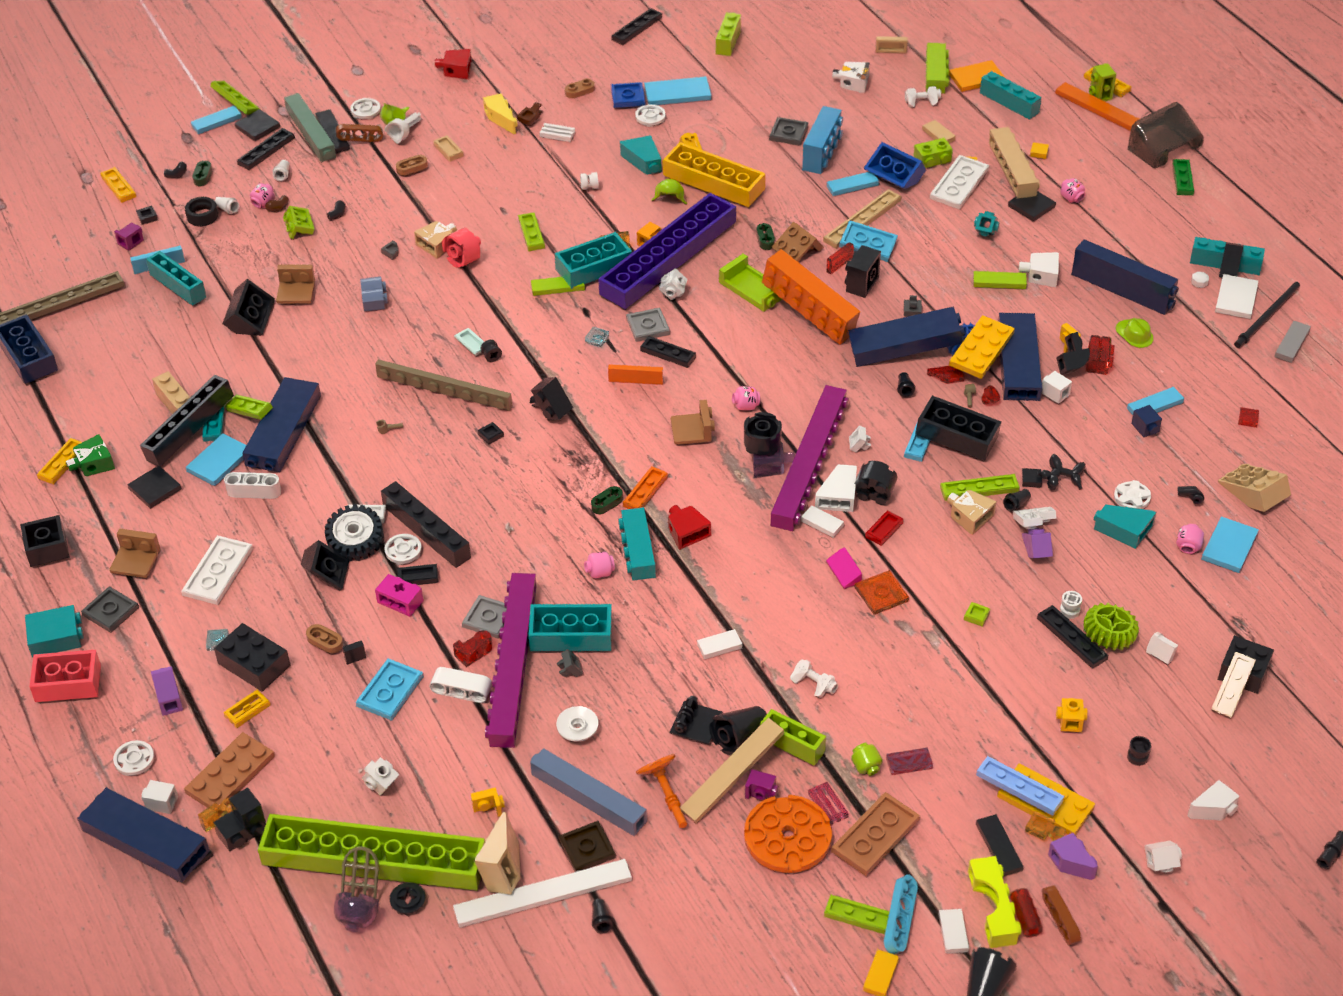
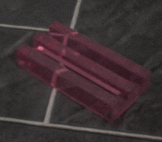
(835, 816)

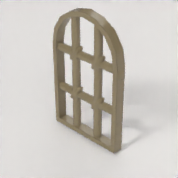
(355, 867)

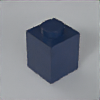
(1146, 421)

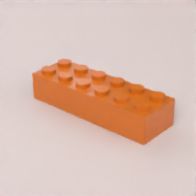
(810, 296)

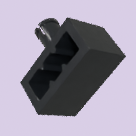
(551, 399)

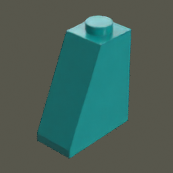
(642, 154)
(1124, 523)

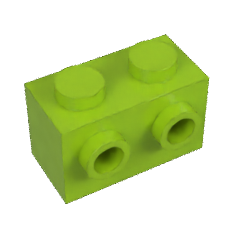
(1102, 82)
(933, 152)

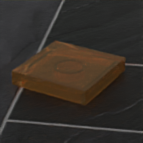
(881, 592)

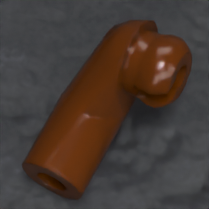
(277, 205)

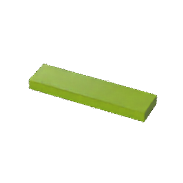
(234, 97)
(985, 486)

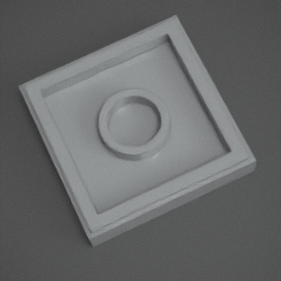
(647, 324)
(485, 615)

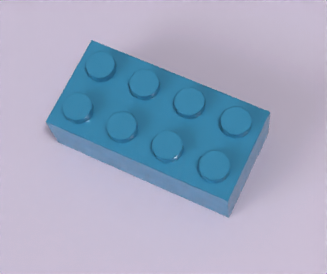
(822, 140)

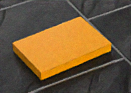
(970, 76)

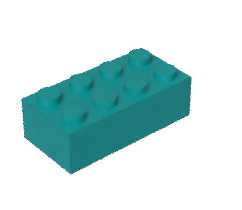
(590, 259)
(570, 627)

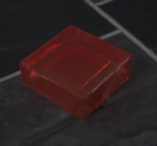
(1248, 417)

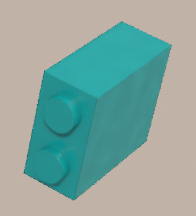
(53, 630)

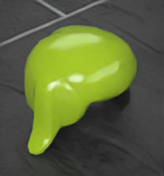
(390, 112)
(669, 187)

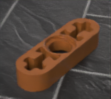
(364, 137)
(1061, 915)

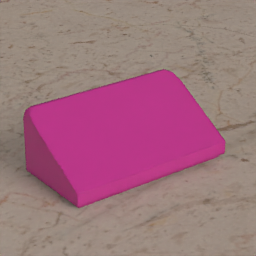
(844, 568)

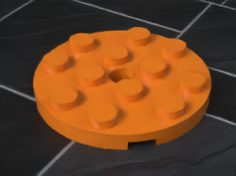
(790, 853)

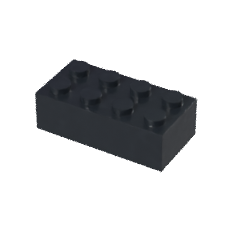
(958, 427)

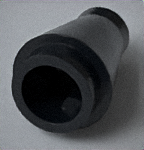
(905, 385)
(1015, 500)
(601, 917)

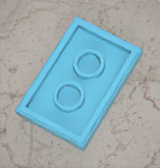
(871, 237)
(217, 460)
(1230, 544)
(389, 689)

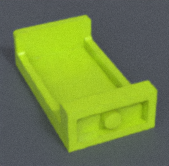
(747, 283)

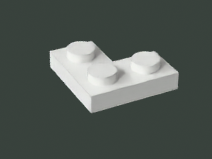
(1033, 517)

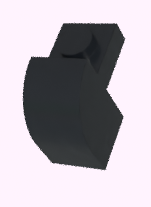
(1075, 357)

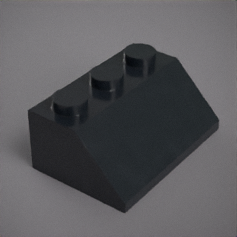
(248, 309)

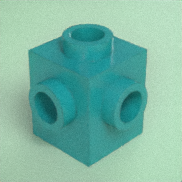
(982, 219)

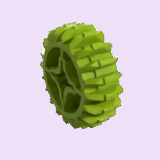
(1111, 626)

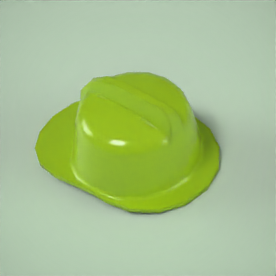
(1135, 332)

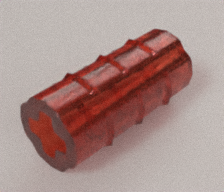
(1026, 912)

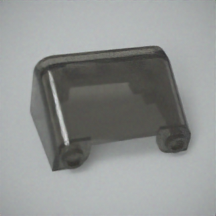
(1163, 132)

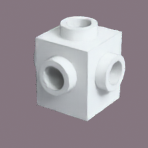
(673, 284)
(379, 775)

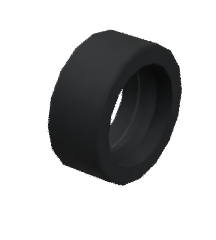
(200, 203)

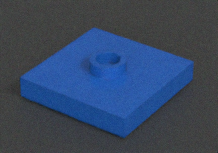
(627, 94)

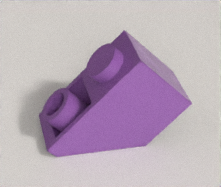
(1038, 543)
(167, 690)
(1072, 858)

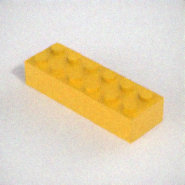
(714, 174)

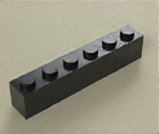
(187, 420)
(426, 524)

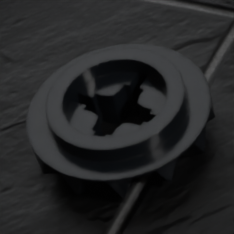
(399, 895)

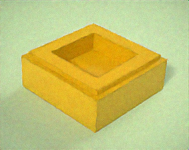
(1039, 150)

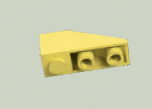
(499, 112)

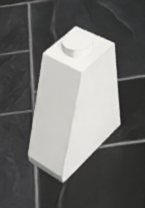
(838, 490)

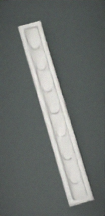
(542, 893)

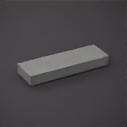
(1292, 341)

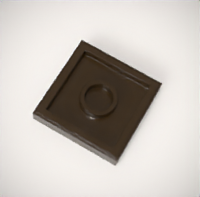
(587, 846)

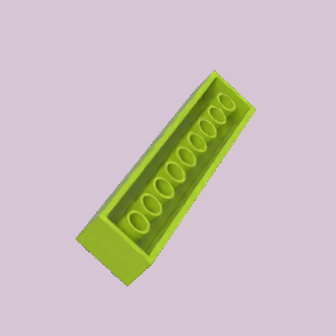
(401, 853)

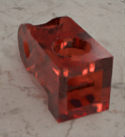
(473, 648)

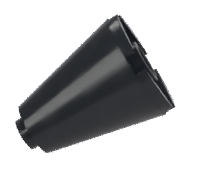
(735, 727)
(989, 972)

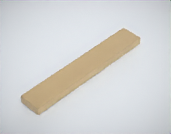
(864, 216)
(732, 770)

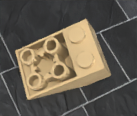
(1257, 486)
(500, 858)

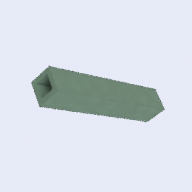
(310, 127)

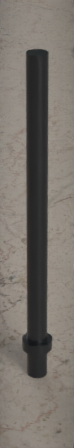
(1244, 337)

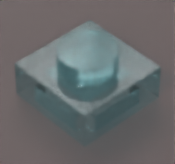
(597, 336)
(214, 637)

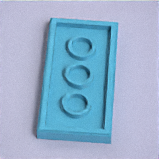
(677, 91)

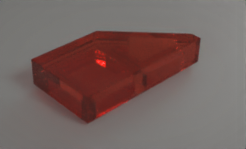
(946, 374)

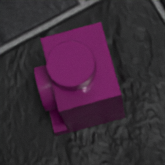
(129, 236)
(761, 785)

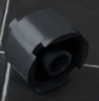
(762, 434)
(875, 482)

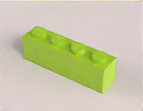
(937, 66)

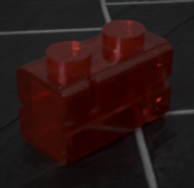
(1100, 352)

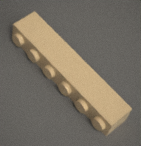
(1013, 162)

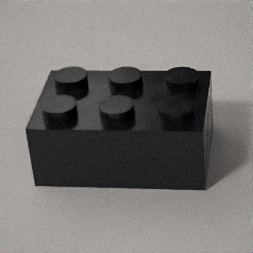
(252, 657)

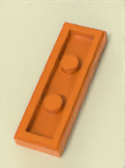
(635, 374)
(645, 488)

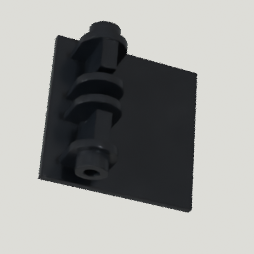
(694, 721)

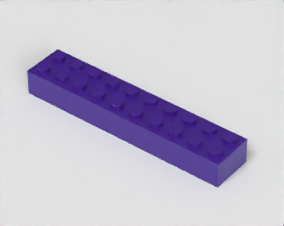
(667, 250)

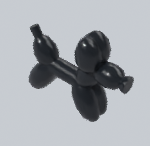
(1057, 470)

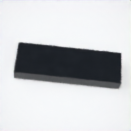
(668, 351)
(999, 844)

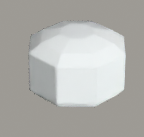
(1200, 279)

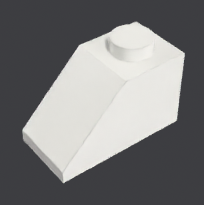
(1214, 803)

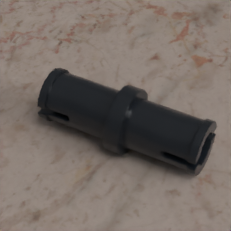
(1331, 851)

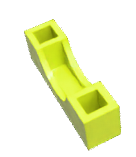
(987, 878)

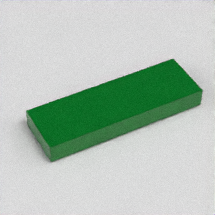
(1183, 177)

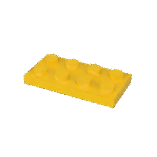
(981, 347)
(1069, 815)

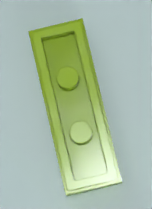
(531, 231)
(999, 280)
(553, 286)
(248, 406)
(857, 914)

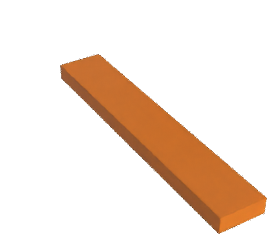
(1096, 105)

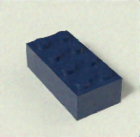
(26, 349)

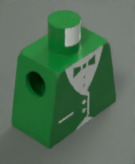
(91, 457)

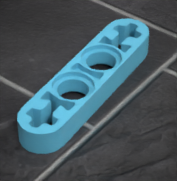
(896, 938)

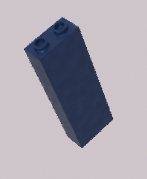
(1125, 277)
(906, 336)
(1021, 359)
(282, 425)
(144, 834)

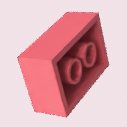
(65, 675)

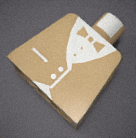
(431, 237)
(971, 510)

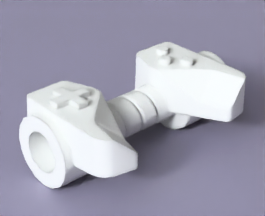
(932, 94)
(825, 682)

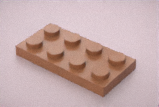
(229, 771)
(875, 833)

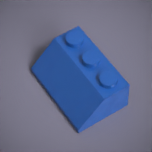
(895, 166)

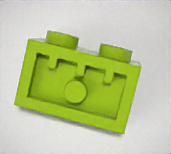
(298, 220)

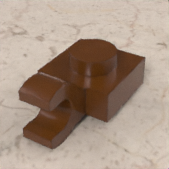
(530, 115)

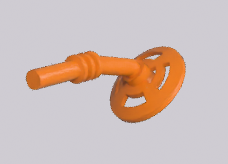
(672, 801)

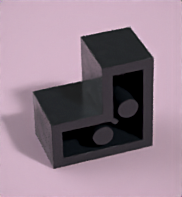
(242, 822)

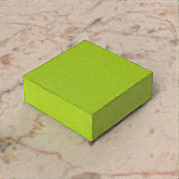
(976, 614)

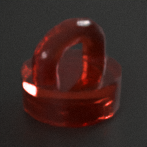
(991, 394)

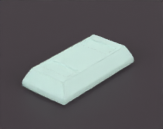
(470, 341)

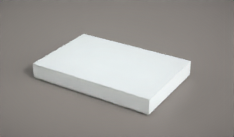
(1236, 296)

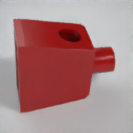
(455, 63)
(687, 526)

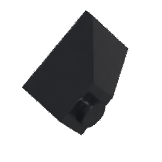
(325, 564)

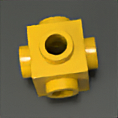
(1071, 714)

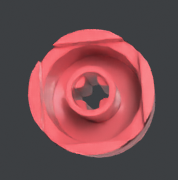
(461, 247)

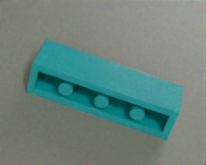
(1010, 95)
(1210, 254)
(176, 278)
(638, 544)

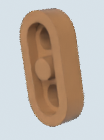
(579, 88)
(411, 165)
(326, 638)

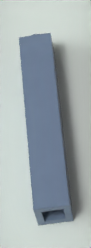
(588, 792)

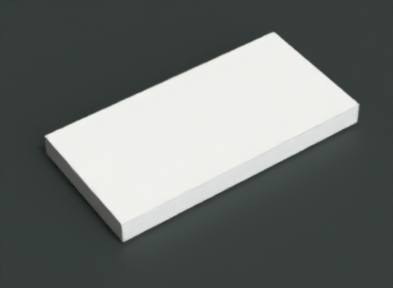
(959, 182)
(217, 570)

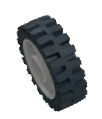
(341, 529)

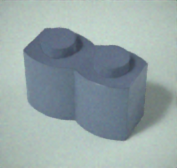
(372, 293)

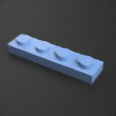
(1020, 785)

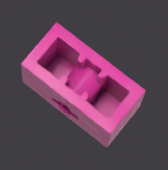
(399, 595)

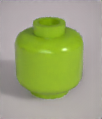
(866, 759)

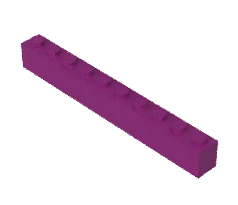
(809, 458)
(511, 662)

